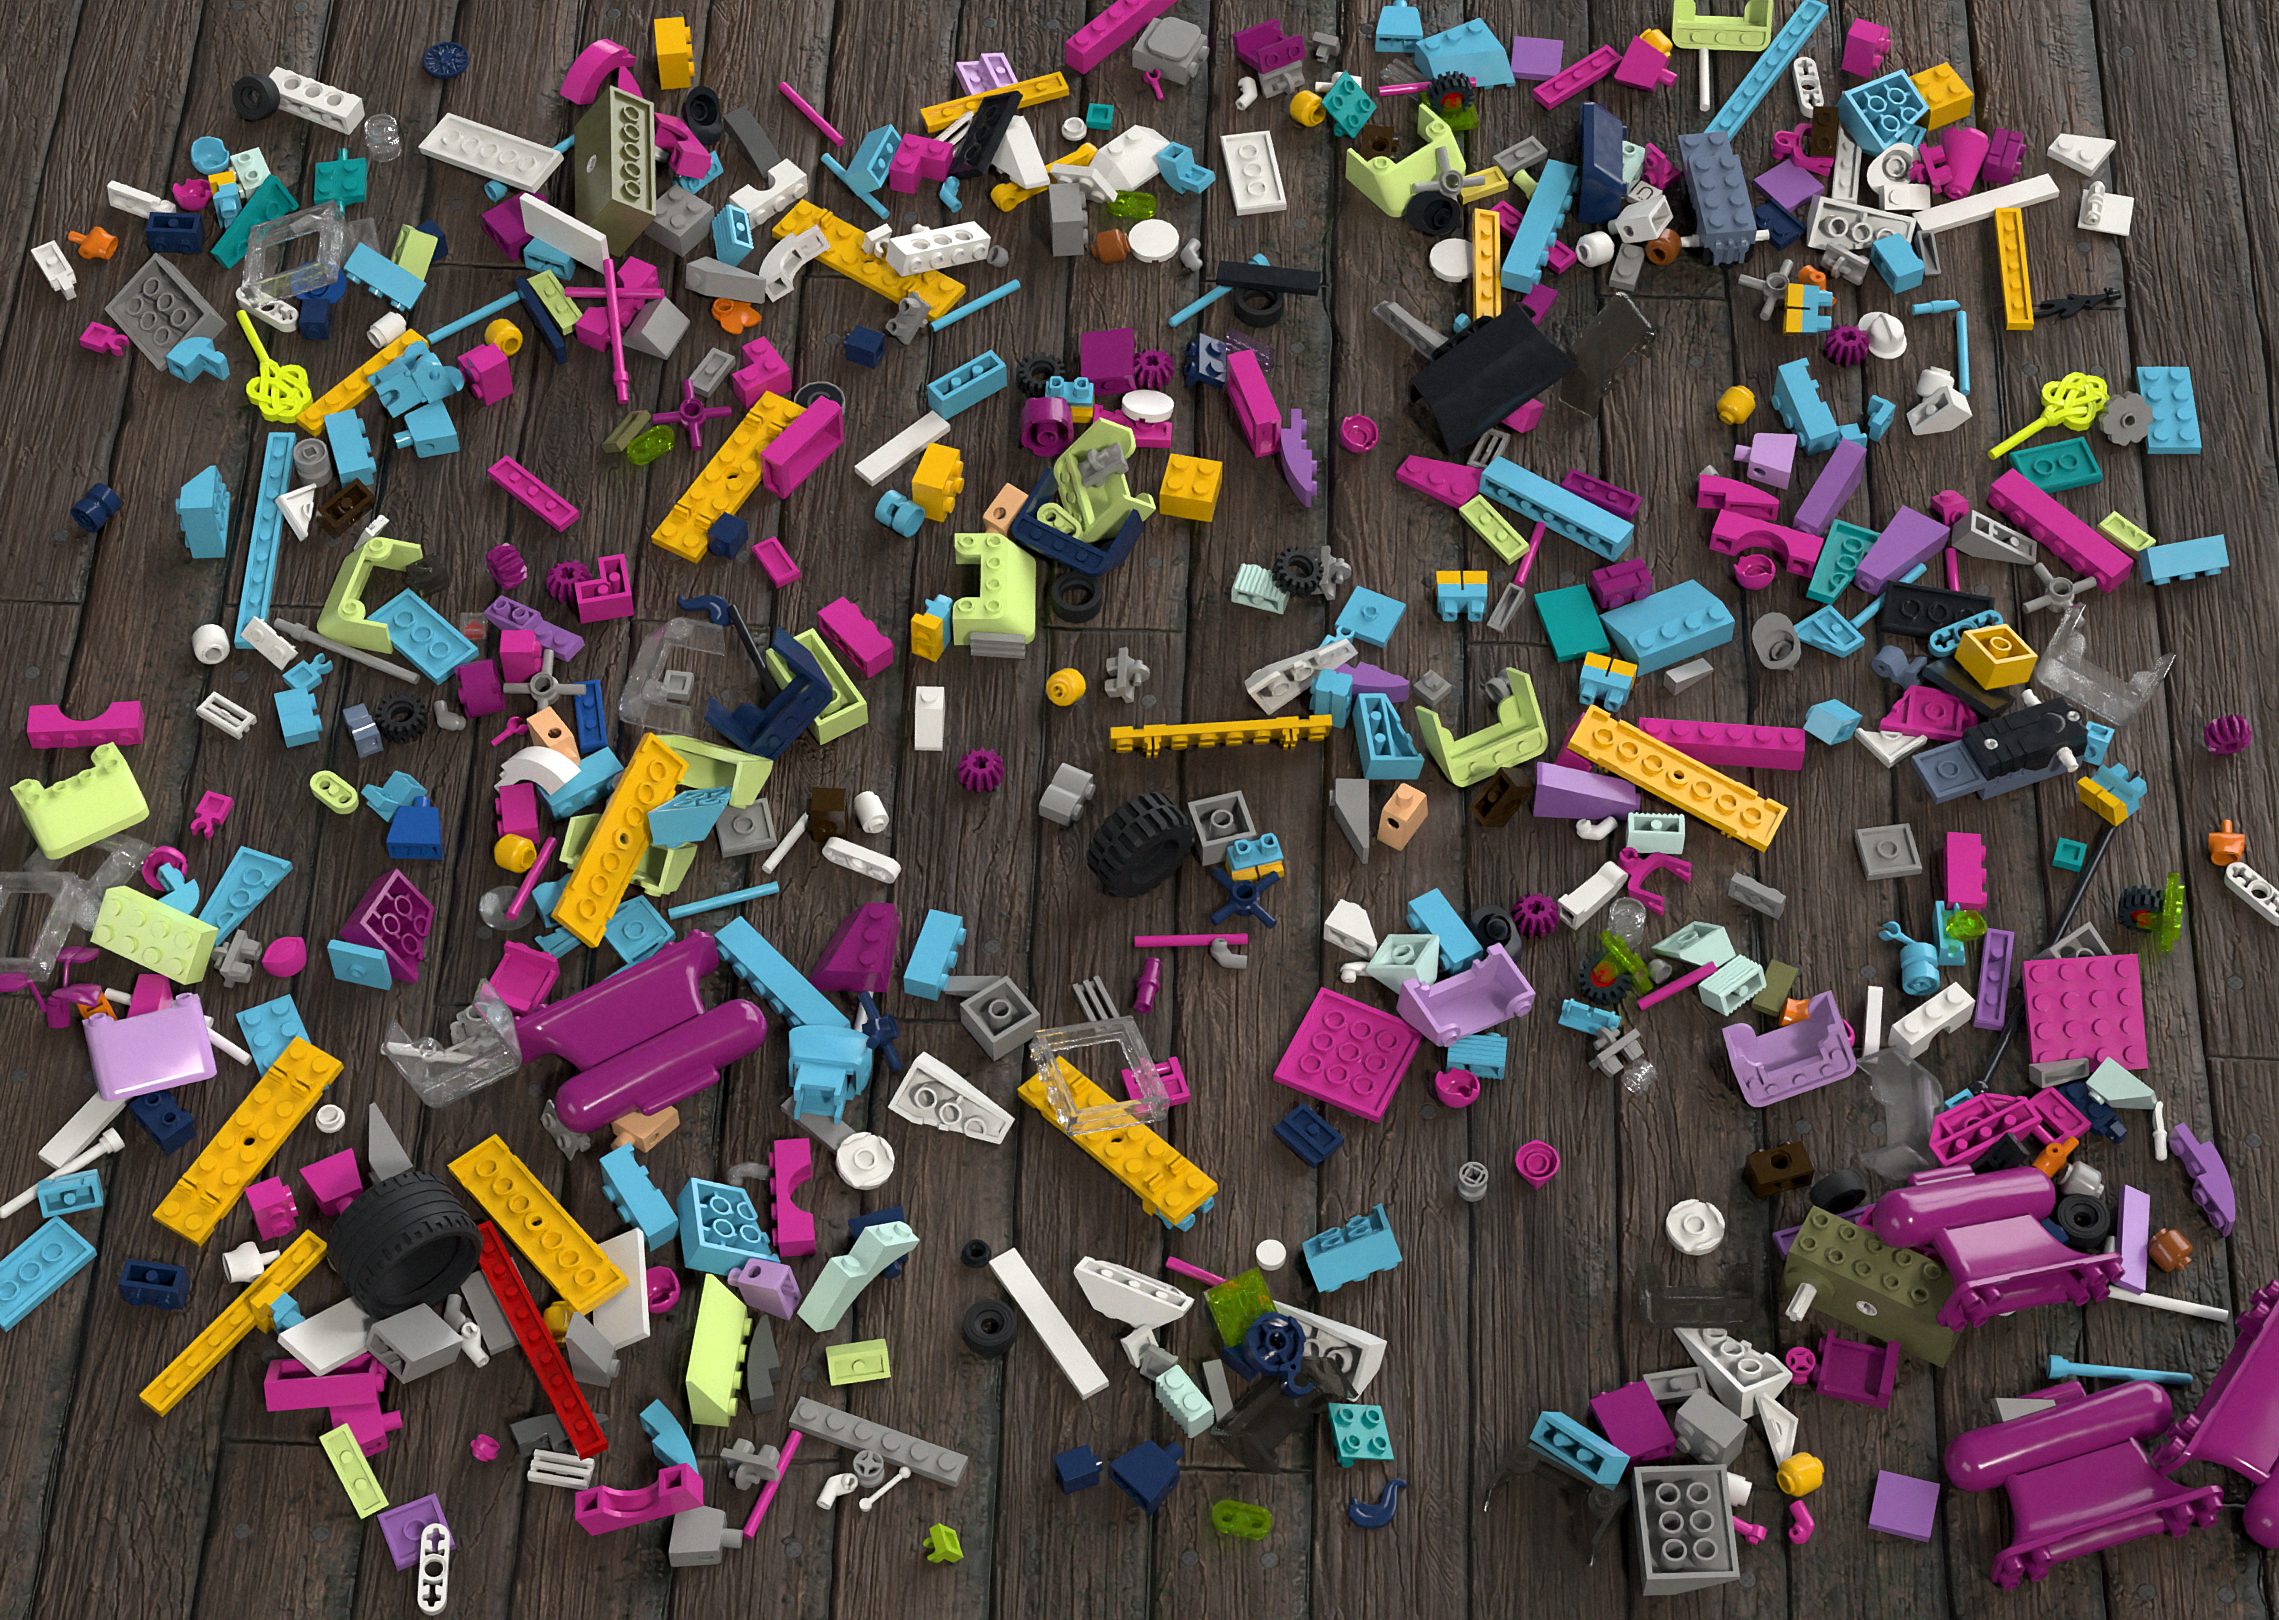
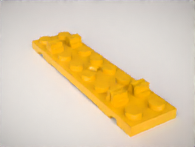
(849, 257)
(712, 492)
(1232, 733)
(1700, 792)
(607, 863)
(1139, 1160)
(228, 1164)
(556, 1246)

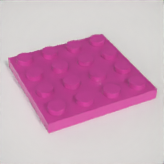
(2085, 1010)
(1349, 1055)

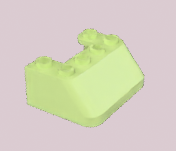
(1105, 508)
(1006, 588)
(82, 807)
(658, 870)

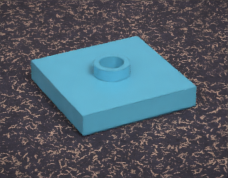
(1370, 616)
(360, 964)

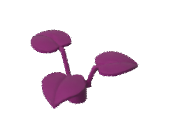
(58, 1004)

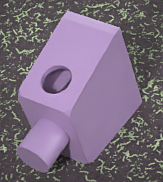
(1769, 458)
(767, 1287)

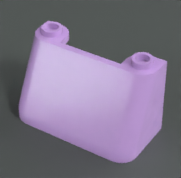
(1467, 1001)
(150, 1050)
(1792, 1056)

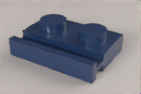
(1782, 225)
(1308, 1135)

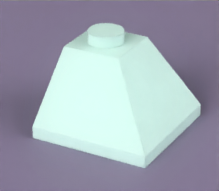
(1697, 945)
(1405, 958)
(2119, 1088)

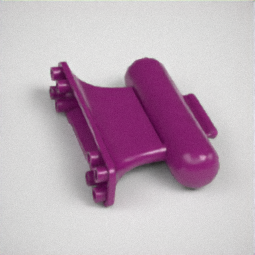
(641, 1037)
(1992, 1241)
(2240, 1417)
(2079, 1476)

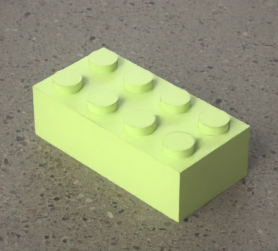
(847, 705)
(154, 935)

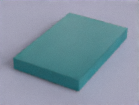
(2058, 465)
(1571, 623)

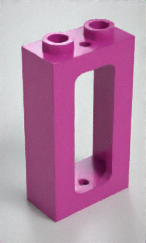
(1253, 403)
(802, 447)
(293, 1386)

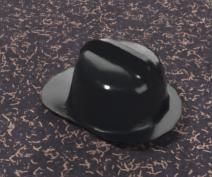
(703, 115)
(1434, 213)
(1495, 925)

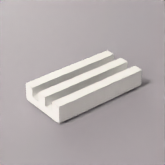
(967, 116)
(219, 722)
(564, 1459)

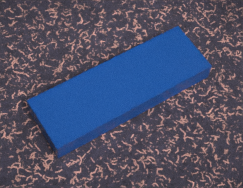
(591, 718)

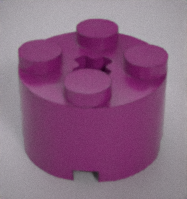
(1046, 425)
(480, 688)

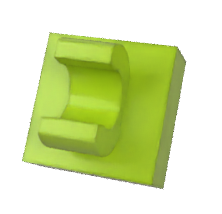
(945, 1544)

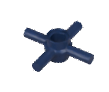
(1241, 906)
(880, 1030)

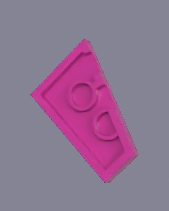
(1145, 434)
(1442, 480)

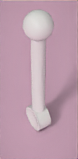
(866, 1503)

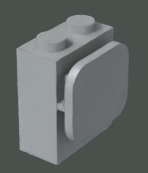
(1172, 48)

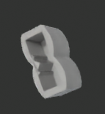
(1066, 795)

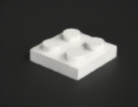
(1089, 180)

